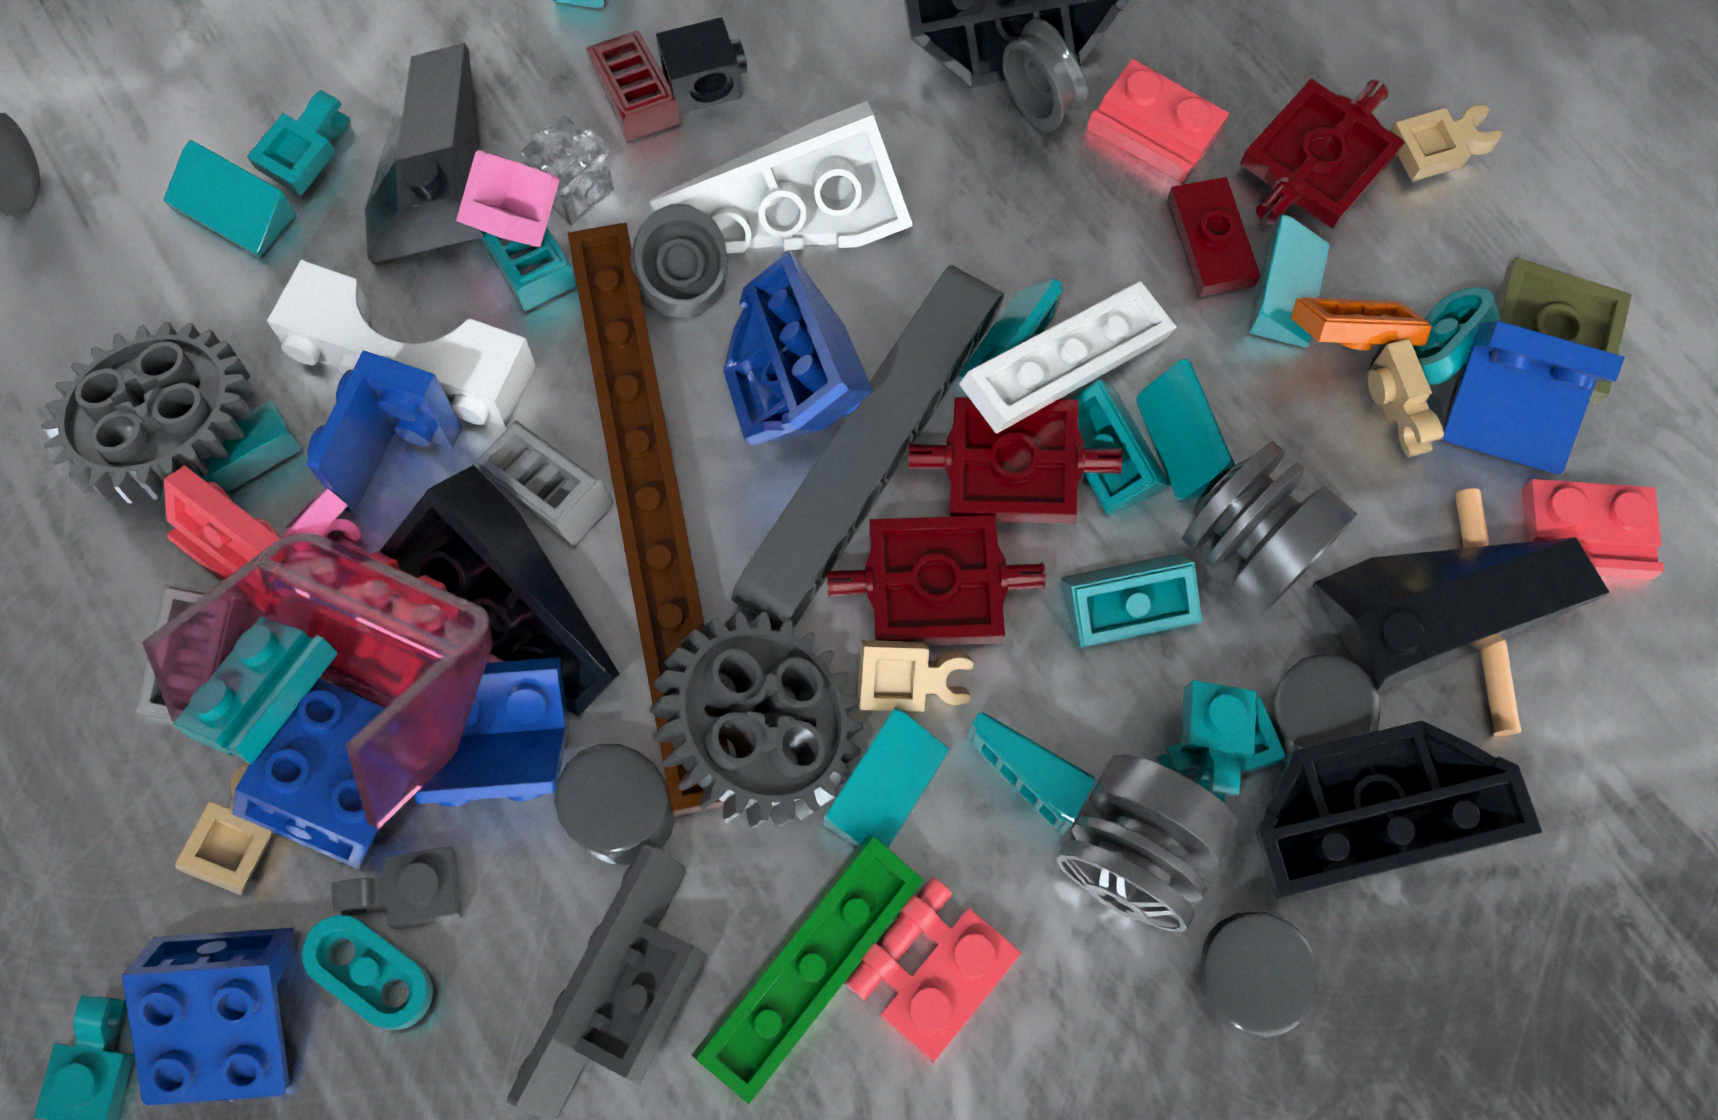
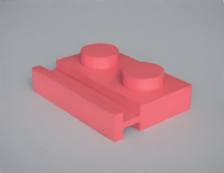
(1157, 120)
(1610, 521)
(211, 525)

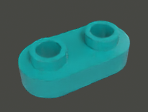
(1453, 331)
(369, 975)

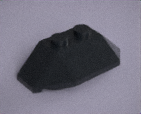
(973, 34)
(1388, 807)

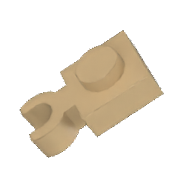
(1440, 144)
(1402, 391)
(902, 675)
(224, 846)

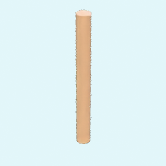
(1495, 657)

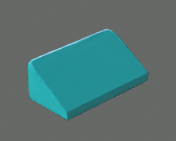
(228, 199)
(1290, 271)
(1021, 320)
(1108, 424)
(1184, 431)
(264, 445)
(1132, 599)
(886, 782)

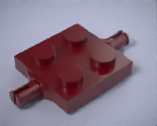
(1322, 152)
(1021, 472)
(936, 580)

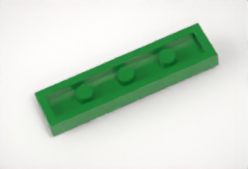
(807, 969)

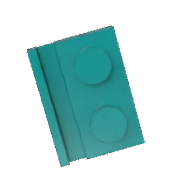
(255, 689)

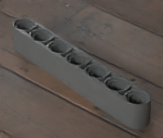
(867, 449)

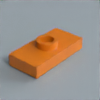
(1360, 322)

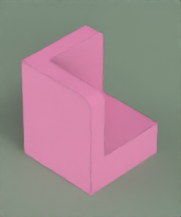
(508, 199)

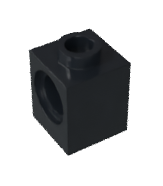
(701, 64)

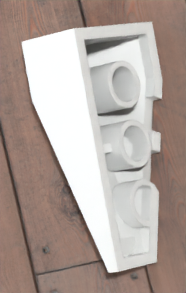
(803, 189)

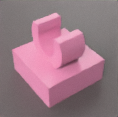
(320, 518)

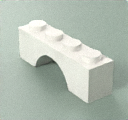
(330, 321)

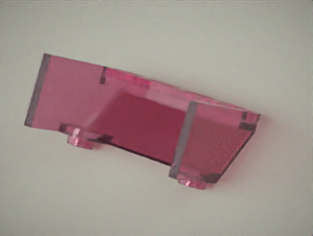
(394, 642)

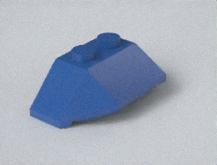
(790, 358)

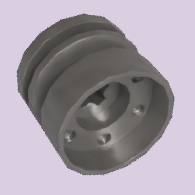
(1267, 525)
(1149, 840)

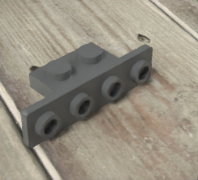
(619, 993)

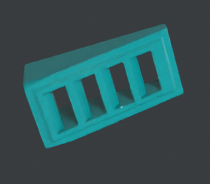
(540, 283)
(1040, 776)

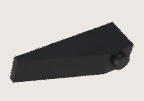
(425, 160)
(487, 555)
(1439, 606)

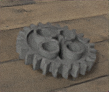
(147, 411)
(761, 774)

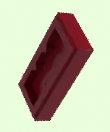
(1213, 236)

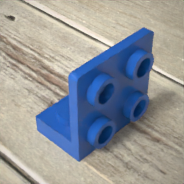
(1525, 395)
(369, 408)
(510, 738)
(306, 780)
(209, 1015)

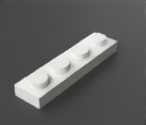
(1066, 356)

